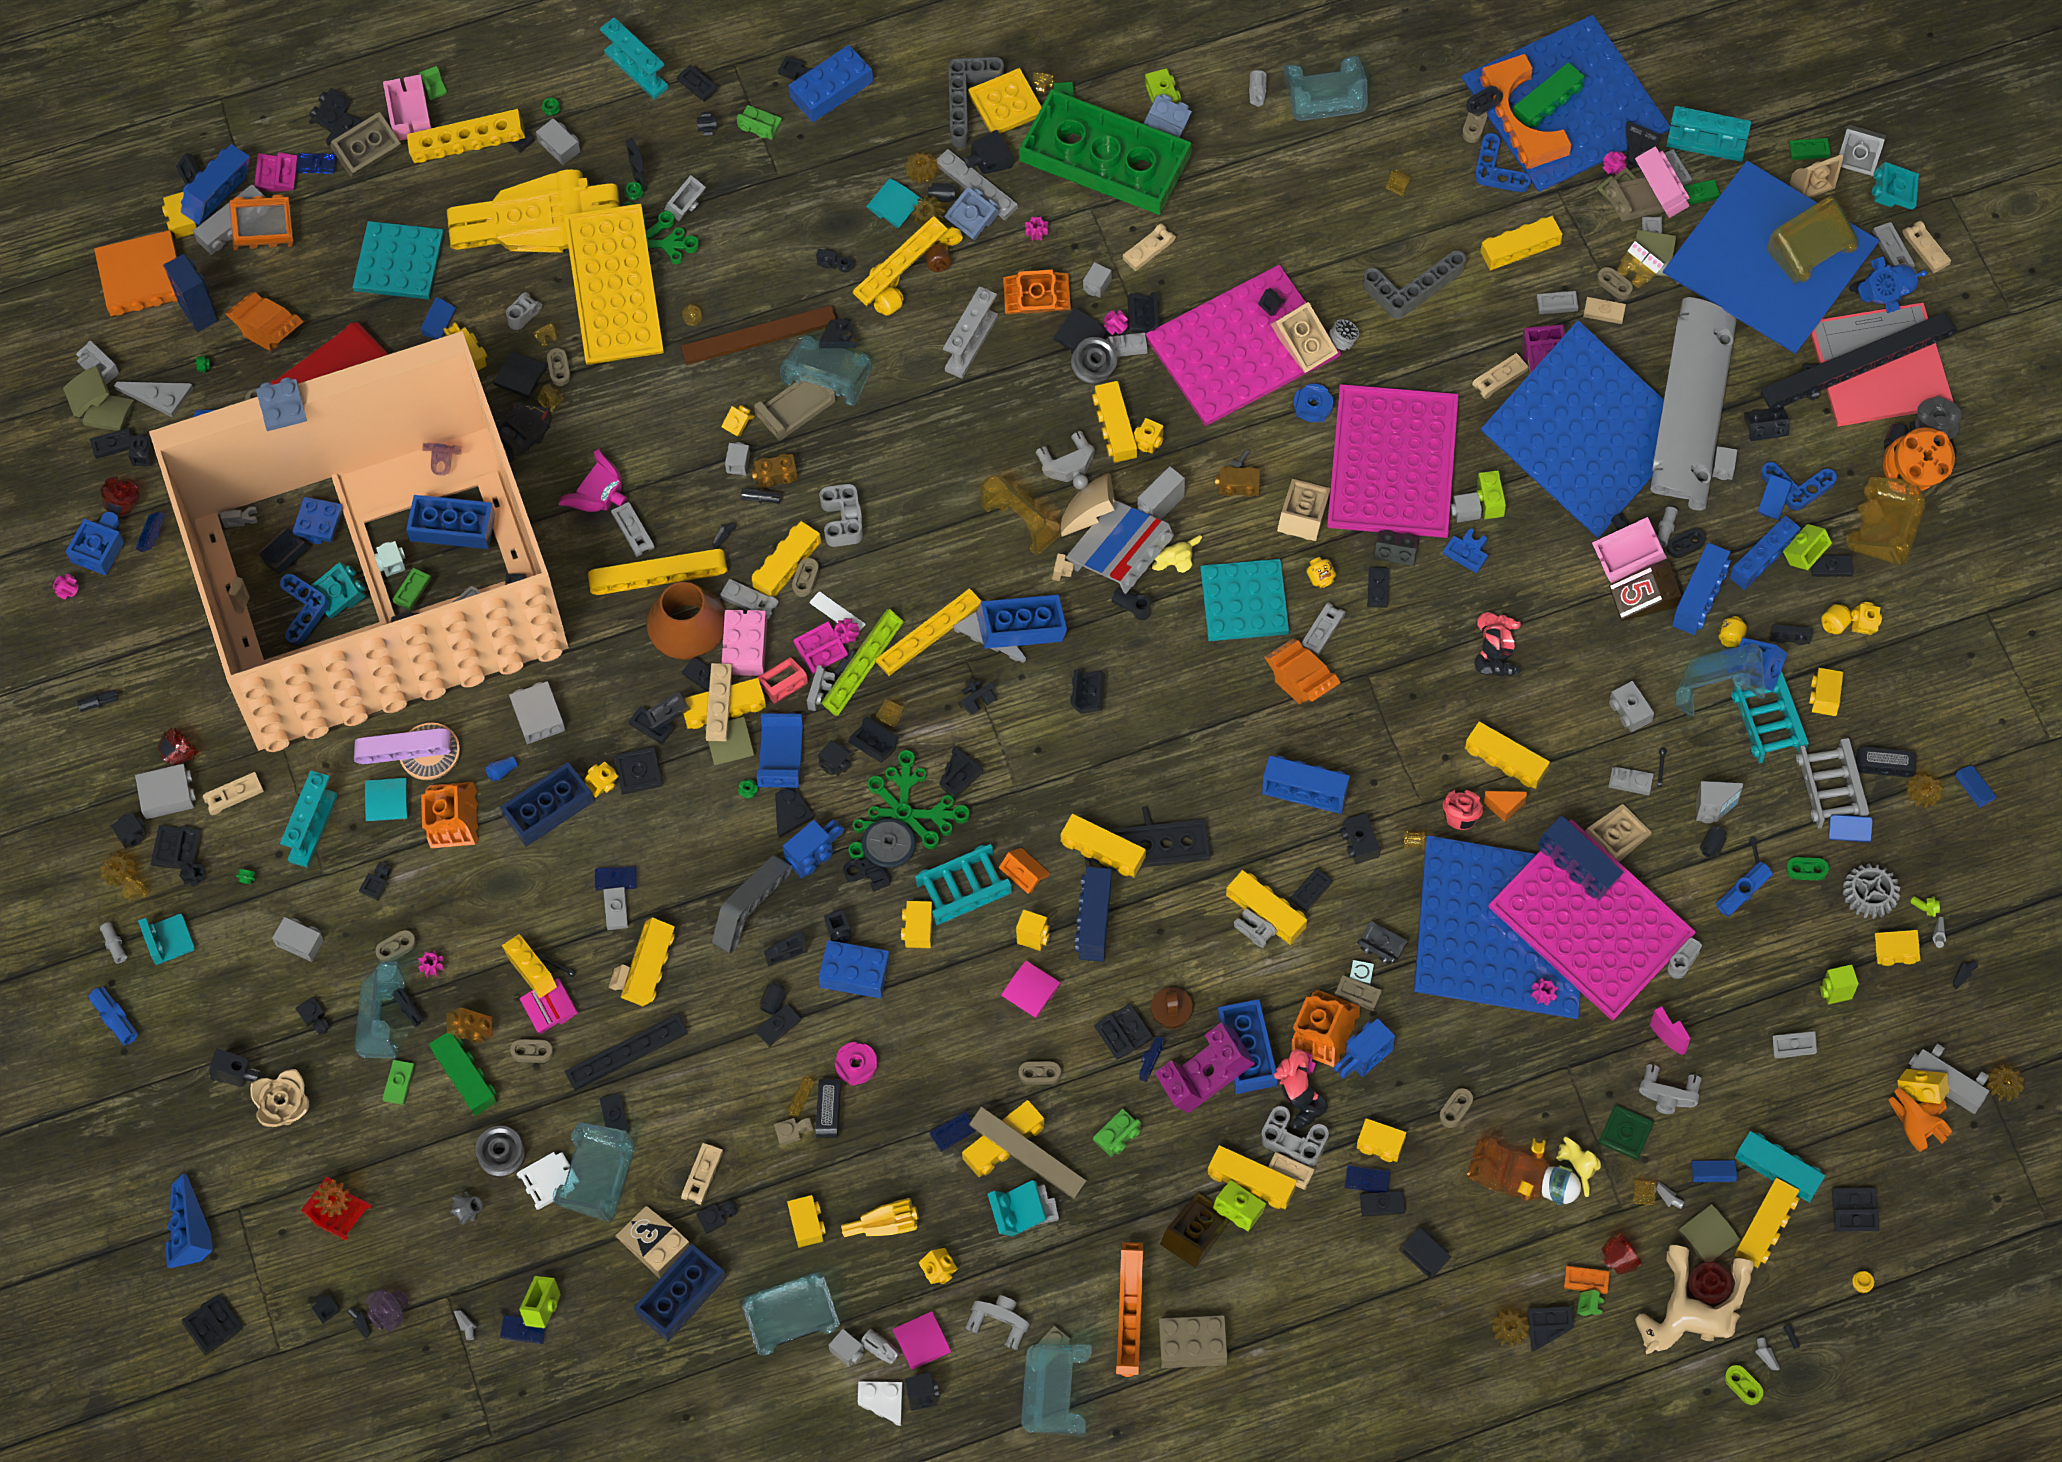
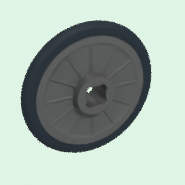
(885, 854)

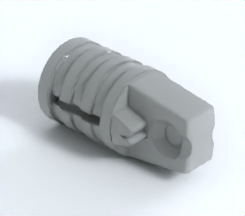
(1257, 87)
(880, 1347)

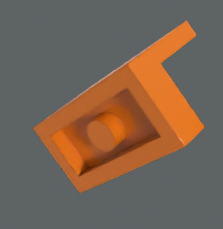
(1023, 869)

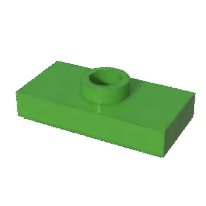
(411, 589)
(398, 1082)

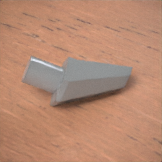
(1939, 935)
(1669, 1196)
(465, 1324)
(1766, 1354)

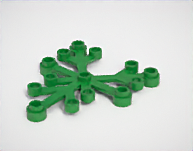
(669, 244)
(905, 782)

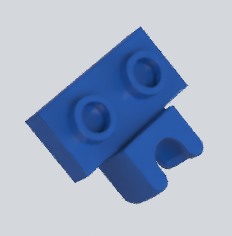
(1467, 551)

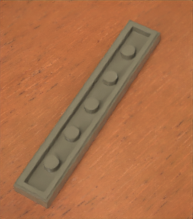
(1027, 1152)

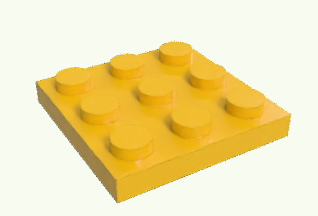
(1005, 101)

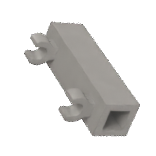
(1962, 1089)

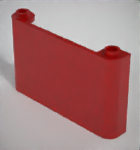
(343, 351)

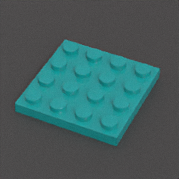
(398, 260)
(1244, 600)

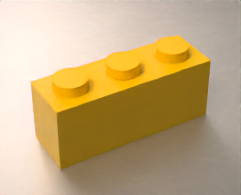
(529, 966)

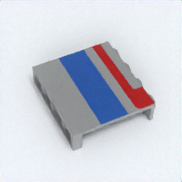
(1121, 545)

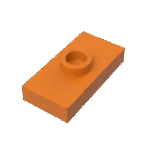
(1586, 1279)

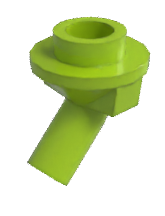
(1931, 906)

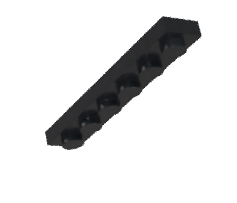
(626, 1052)

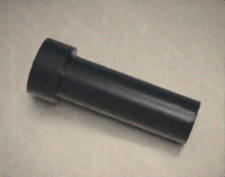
(1146, 816)
(1788, 1329)

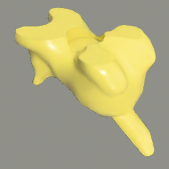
(1177, 555)
(1583, 1161)

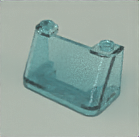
(1327, 93)
(826, 367)
(373, 1035)
(596, 1171)
(789, 1312)

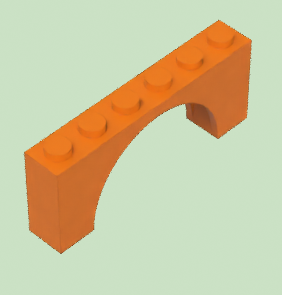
(1532, 145)

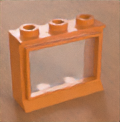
(260, 221)

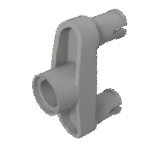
(1667, 1096)
(1003, 1312)

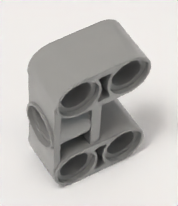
(850, 515)
(1291, 1145)

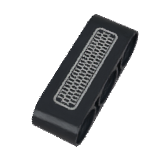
(1886, 762)
(828, 1108)

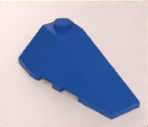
(189, 1231)

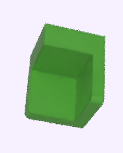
(432, 83)

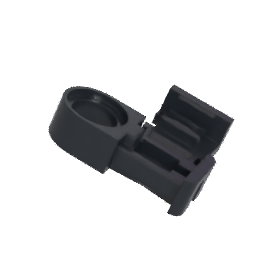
(874, 872)

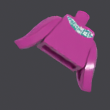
(598, 489)

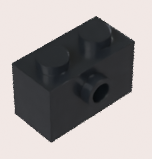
(1360, 839)
(1425, 1252)
(921, 1391)

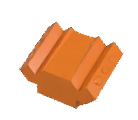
(1036, 292)
(263, 320)
(1300, 672)
(450, 814)
(1324, 1026)

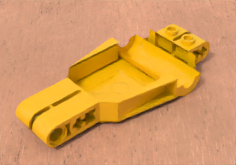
(529, 214)

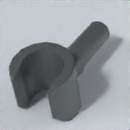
(1238, 464)

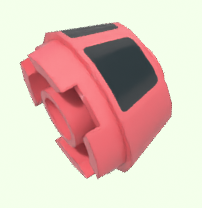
(1462, 809)

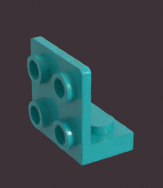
(167, 938)
(1017, 1209)

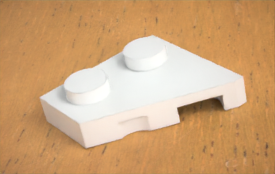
(882, 1399)

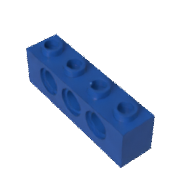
(1764, 553)

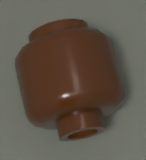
(938, 258)

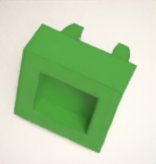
(1589, 1303)

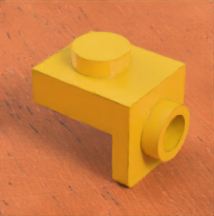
(737, 419)

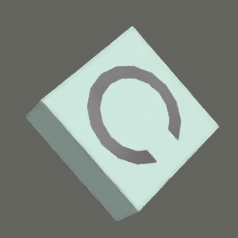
(1362, 972)

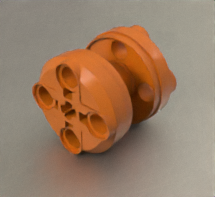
(1919, 458)

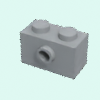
(685, 198)
(1631, 706)

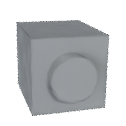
(1097, 280)
(737, 458)
(1724, 463)
(1466, 507)
(846, 1348)

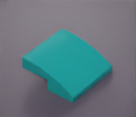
(893, 203)
(386, 799)

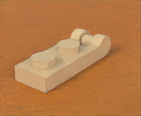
(1148, 247)
(1926, 247)
(1500, 375)
(233, 793)
(702, 1173)

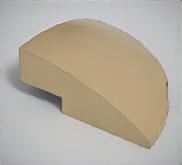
(1088, 504)

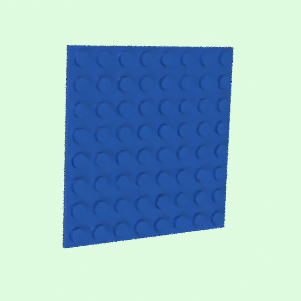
(1591, 118)
(1731, 268)
(1582, 428)
(1466, 946)

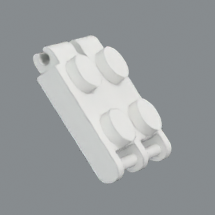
(545, 1177)

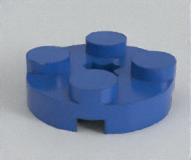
(1313, 413)

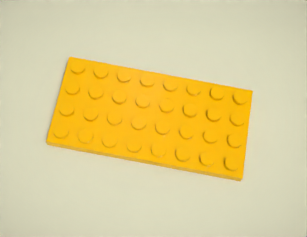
(613, 284)

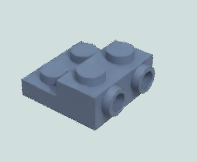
(1167, 115)
(972, 212)
(281, 404)

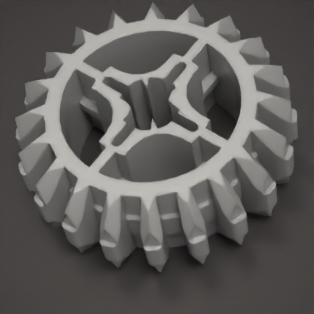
(1858, 880)

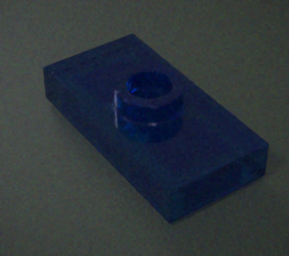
(316, 163)
(150, 531)
(615, 878)
(1150, 1058)
(952, 1131)
(1367, 1179)
(515, 1329)

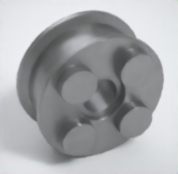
(1088, 370)
(1939, 415)
(504, 1163)

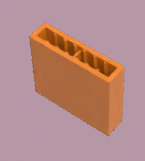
(135, 273)

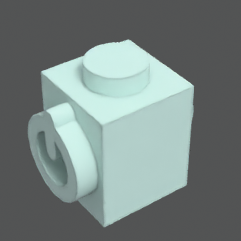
(390, 558)

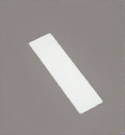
(833, 610)

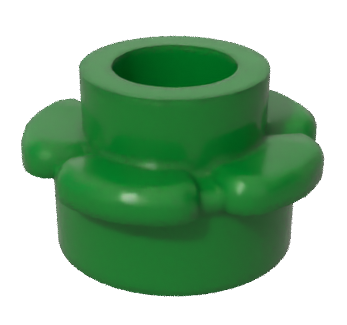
(550, 102)
(633, 186)
(202, 363)
(747, 793)
(245, 876)

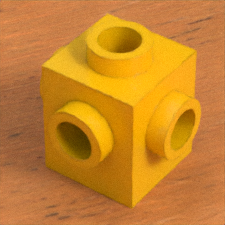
(1148, 436)
(1866, 618)
(600, 779)
(938, 1266)

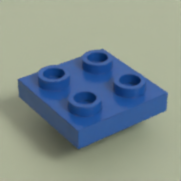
(317, 520)

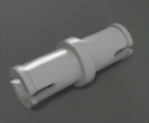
(1667, 525)
(113, 942)

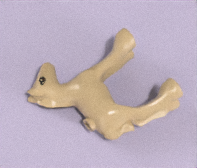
(1691, 1314)

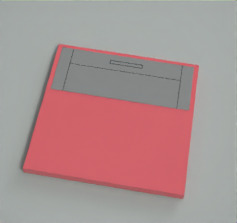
(1888, 389)

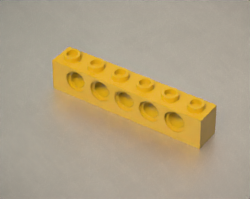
(472, 129)

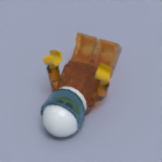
(1522, 1174)

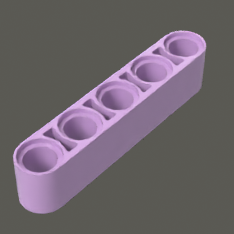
(402, 746)

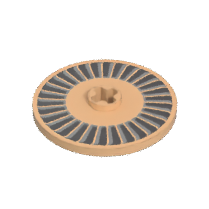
(433, 766)

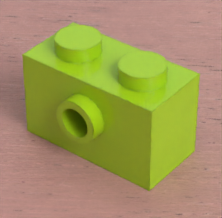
(1161, 83)
(1491, 494)
(1807, 547)
(1839, 984)
(1239, 1205)
(540, 1302)

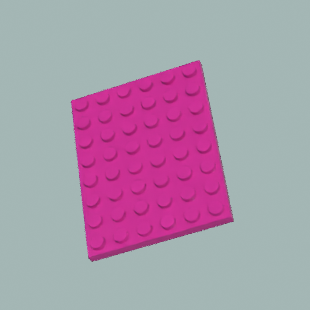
(1227, 348)
(1393, 461)
(1598, 946)

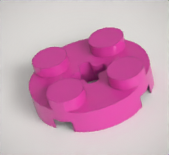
(858, 1052)

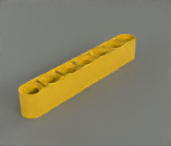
(657, 571)

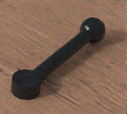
(1662, 752)
(1753, 842)
(571, 972)

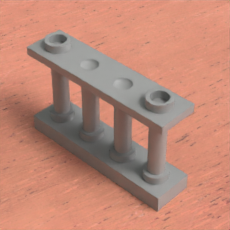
(970, 332)
(1848, 771)

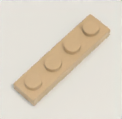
(719, 702)

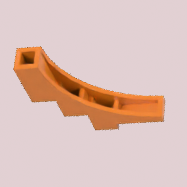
(1130, 1309)

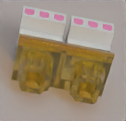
(1633, 259)

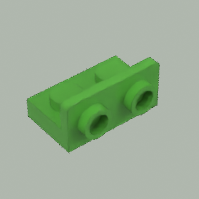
(759, 122)
(1117, 1133)

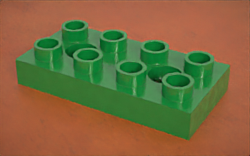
(1105, 152)

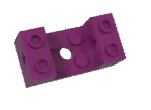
(1539, 342)
(1189, 1084)

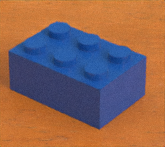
(854, 969)

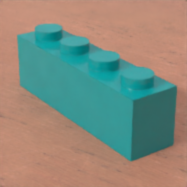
(1776, 1163)

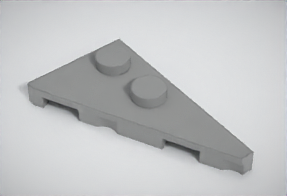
(160, 396)
(971, 628)

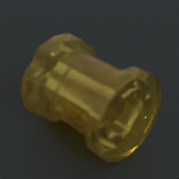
(1414, 840)

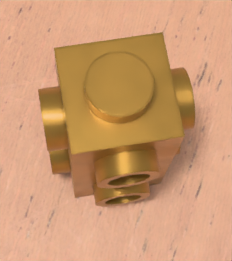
(774, 470)
(1238, 481)
(469, 1025)

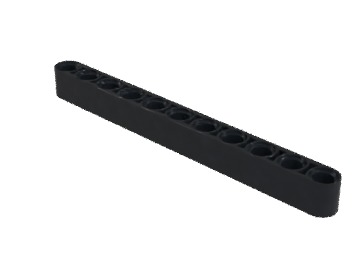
(1858, 361)

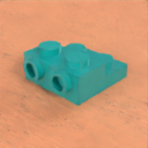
(1895, 186)
(340, 588)

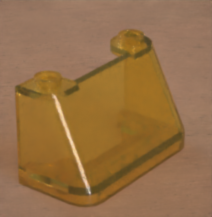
(1811, 239)
(1002, 493)
(1892, 537)

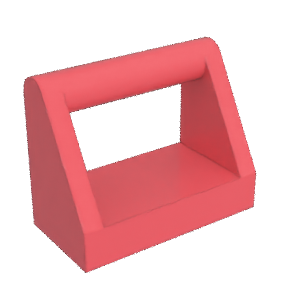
(786, 686)

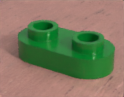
(1806, 868)

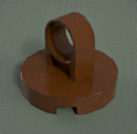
(1171, 1008)

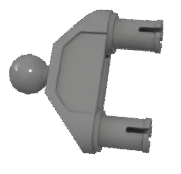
(1069, 466)

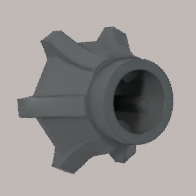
(466, 1207)

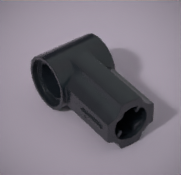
(1131, 602)

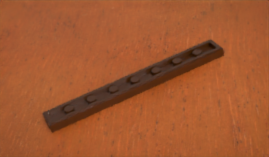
(757, 335)

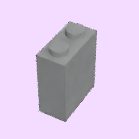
(1162, 494)
(537, 712)
(165, 791)

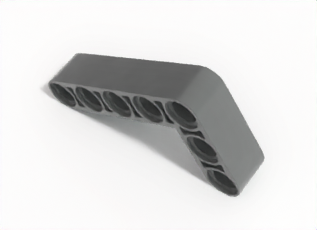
(959, 95)
(1416, 287)
(746, 900)

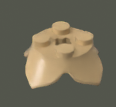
(268, 1092)

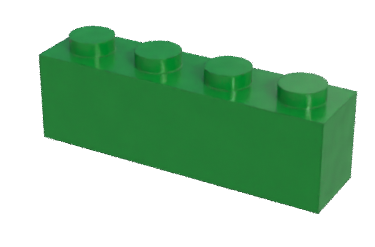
(1549, 96)
(463, 1074)

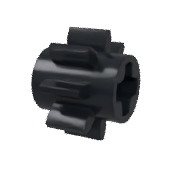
(707, 123)
(192, 873)

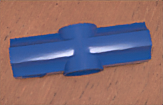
(1735, 898)
(113, 1015)

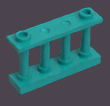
(634, 58)
(1790, 721)
(309, 819)
(963, 904)

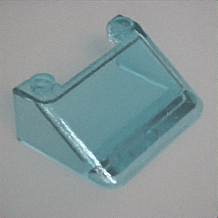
(1740, 663)
(1049, 1389)

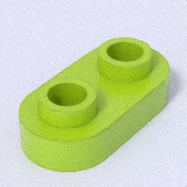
(1744, 1385)

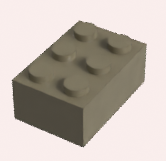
(365, 144)
(1192, 1341)

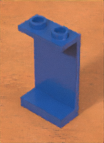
(780, 750)

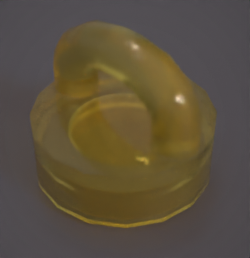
(691, 314)

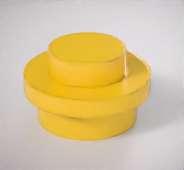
(1863, 1281)

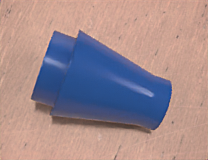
(500, 768)

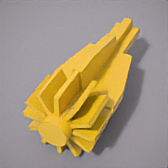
(885, 1220)

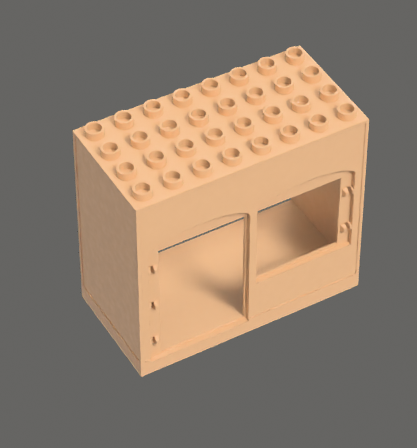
(369, 437)

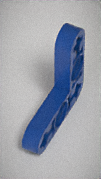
(1493, 172)
(1795, 491)
(309, 608)

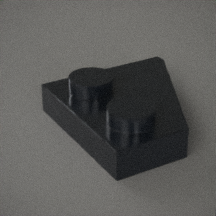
(1639, 141)
(838, 335)
(959, 773)
(790, 811)
(786, 949)
(1548, 1325)

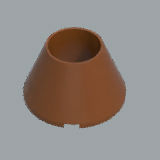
(686, 637)

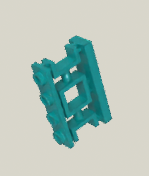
(1723, 145)

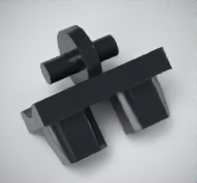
(985, 693)

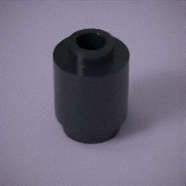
(942, 191)
(1895, 431)
(1713, 842)
(772, 998)

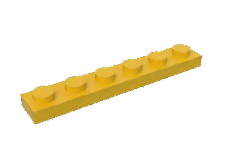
(900, 261)
(928, 632)

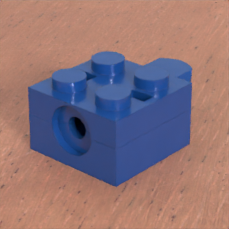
(96, 544)
(1773, 661)
(811, 846)
(1366, 1049)

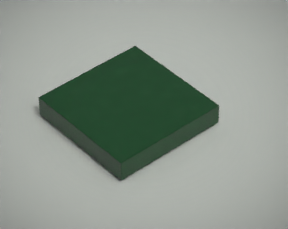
(1626, 1132)

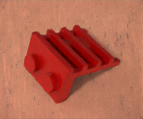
(340, 1224)

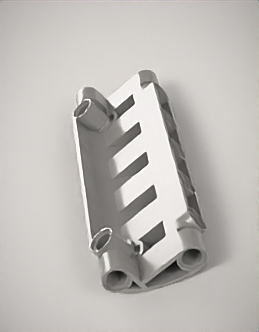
(1693, 402)

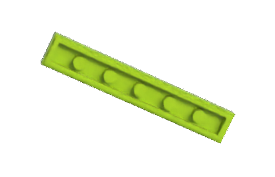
(862, 662)

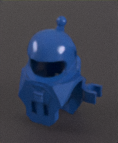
(1878, 285)

